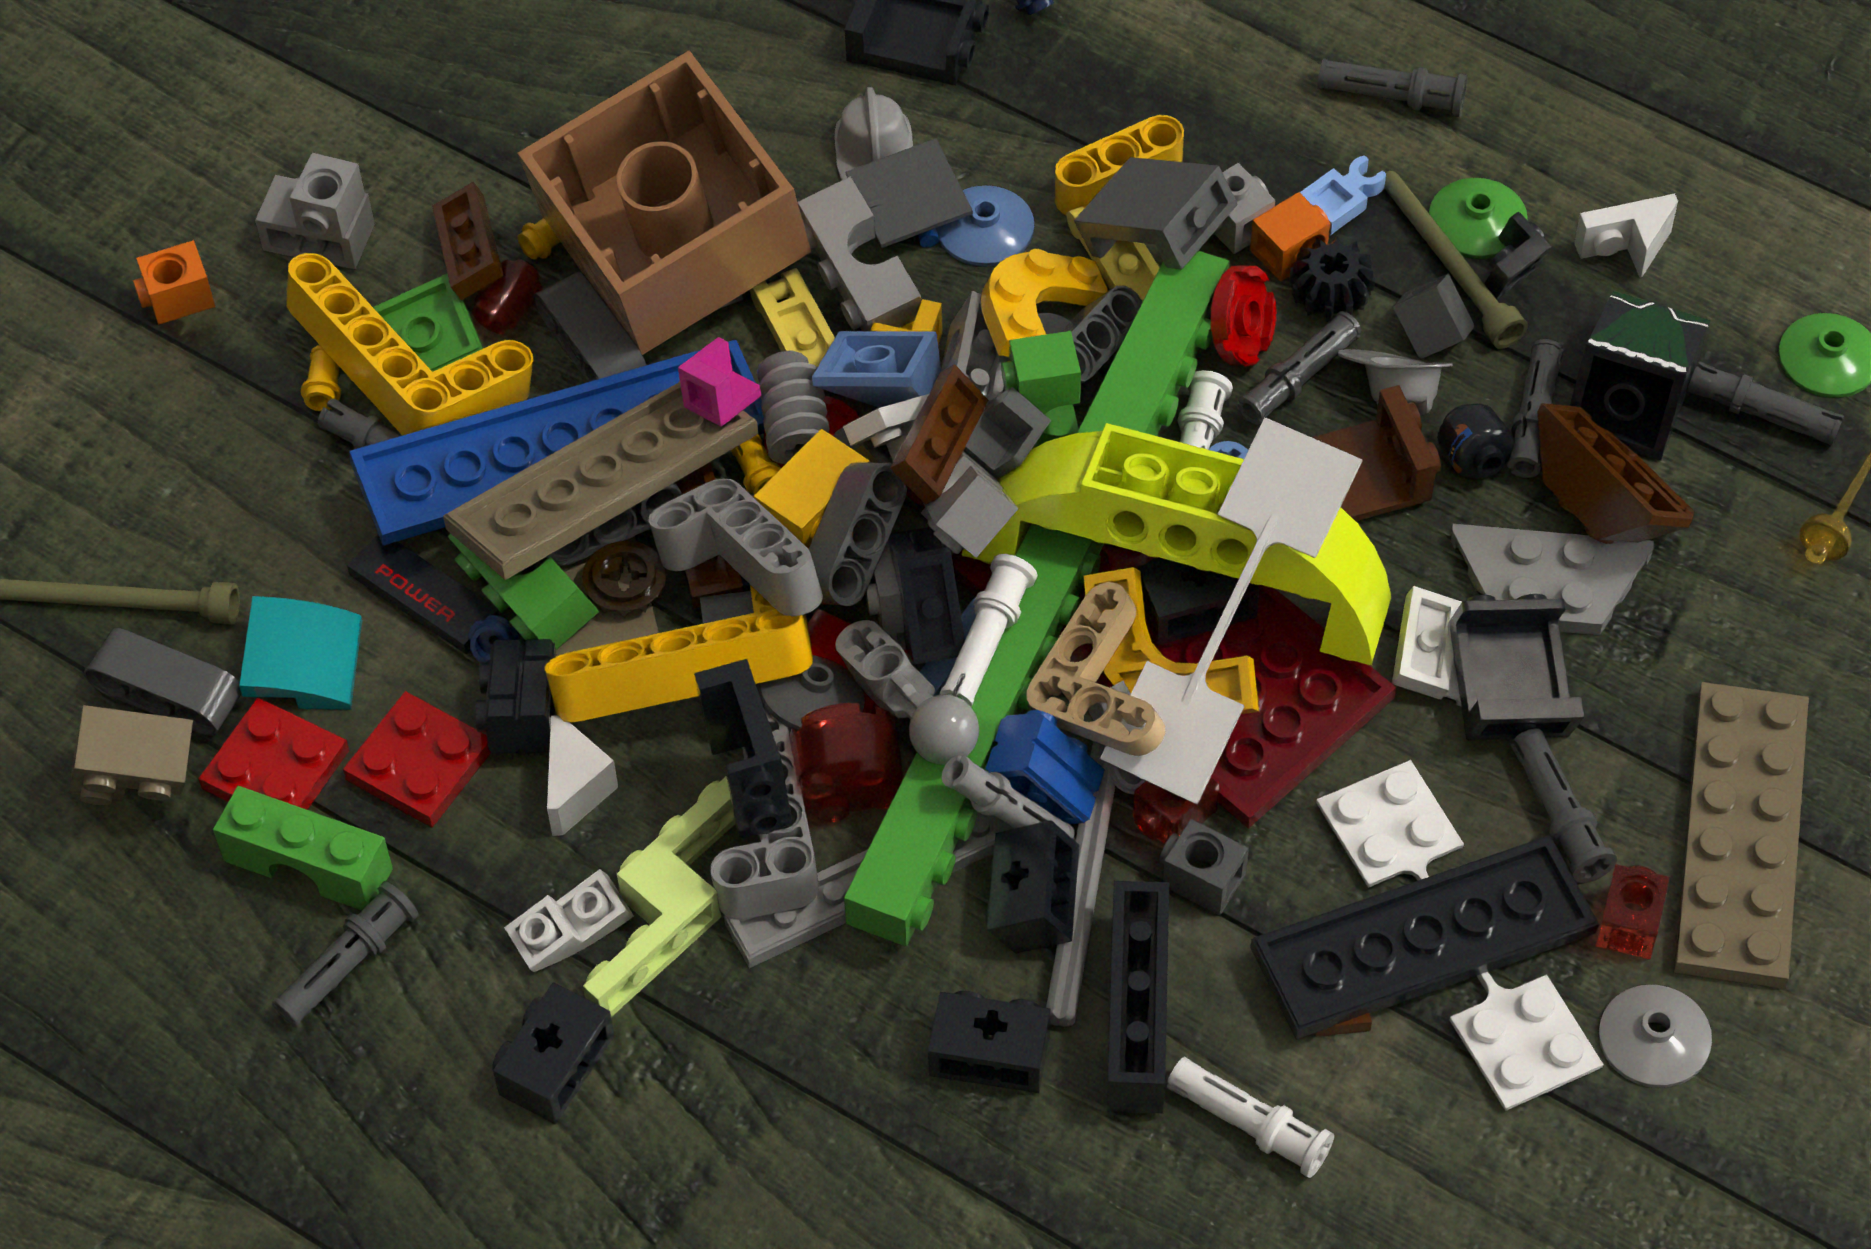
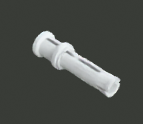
(1202, 416)
(994, 611)
(1272, 1127)

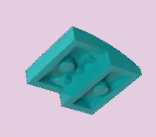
(301, 653)

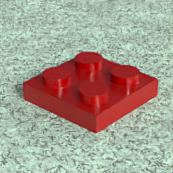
(275, 757)
(418, 759)

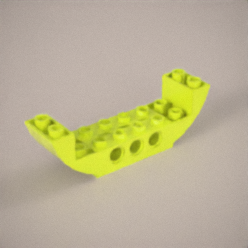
(1166, 504)

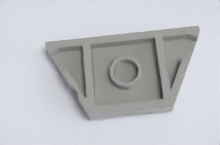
(1558, 565)

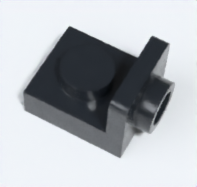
(1522, 254)

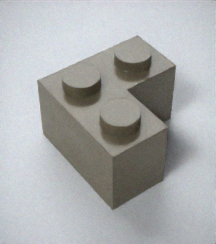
(129, 752)

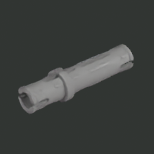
(993, 795)

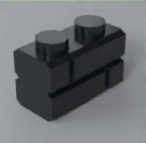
(517, 696)

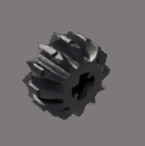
(1332, 278)

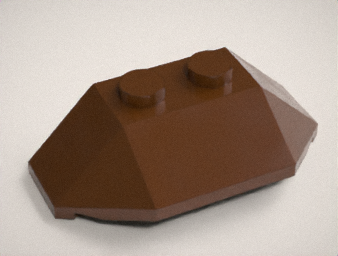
(1605, 480)

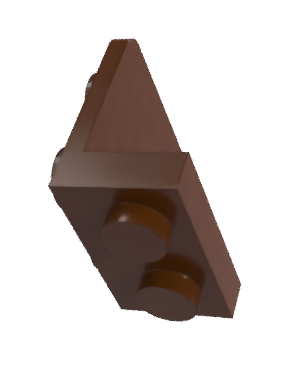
(1396, 459)

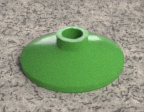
(1472, 229)
(1822, 368)

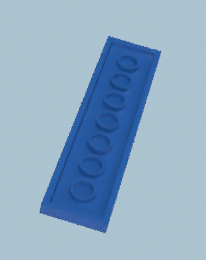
(437, 469)

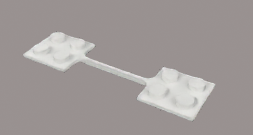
(1286, 497)
(1518, 1035)

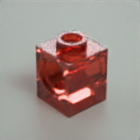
(1161, 821)
(1627, 929)

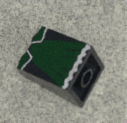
(1639, 371)

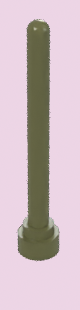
(1501, 322)
(217, 602)

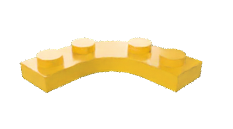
(1028, 279)
(1228, 677)

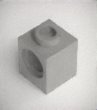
(327, 196)

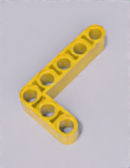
(387, 367)
(663, 664)

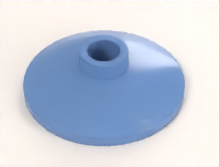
(993, 238)

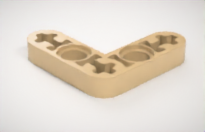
(1078, 679)

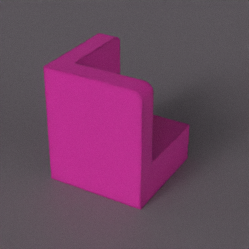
(712, 387)

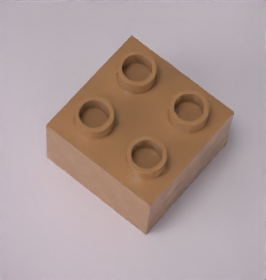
(666, 201)

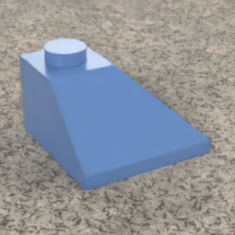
(880, 366)

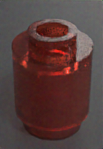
(508, 297)

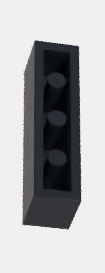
(1138, 997)

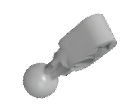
(938, 724)

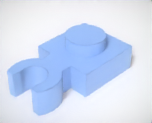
(1346, 195)

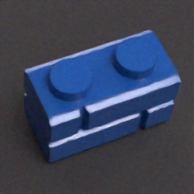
(1046, 765)

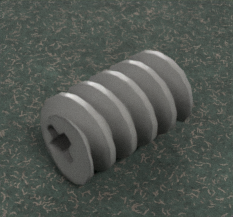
(790, 404)

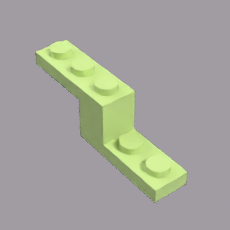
(667, 897)

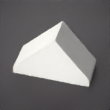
(577, 776)

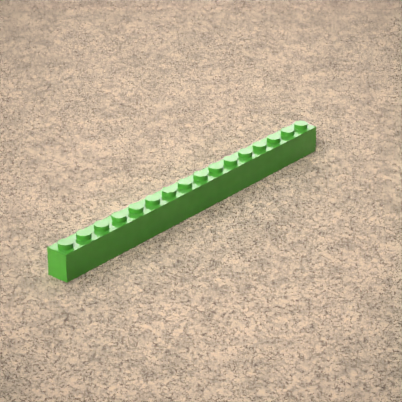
(928, 818)

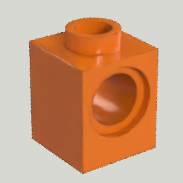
(1284, 230)
(173, 283)

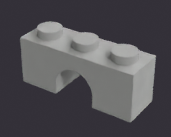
(835, 226)
(969, 508)

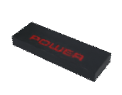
(420, 591)

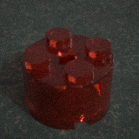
(846, 760)

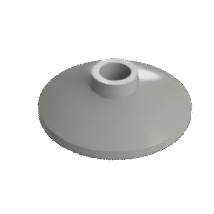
(1651, 1056)

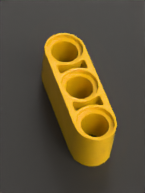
(1088, 169)

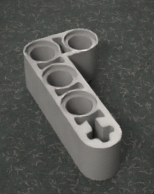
(733, 524)
(766, 866)

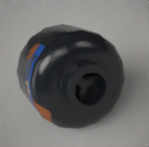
(1473, 439)

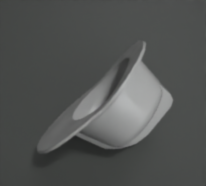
(869, 131)
(1416, 378)

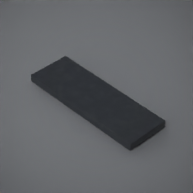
(1423, 936)

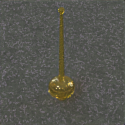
(1827, 534)

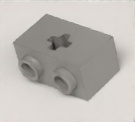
(281, 236)

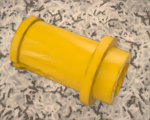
(537, 239)
(321, 381)
(755, 464)

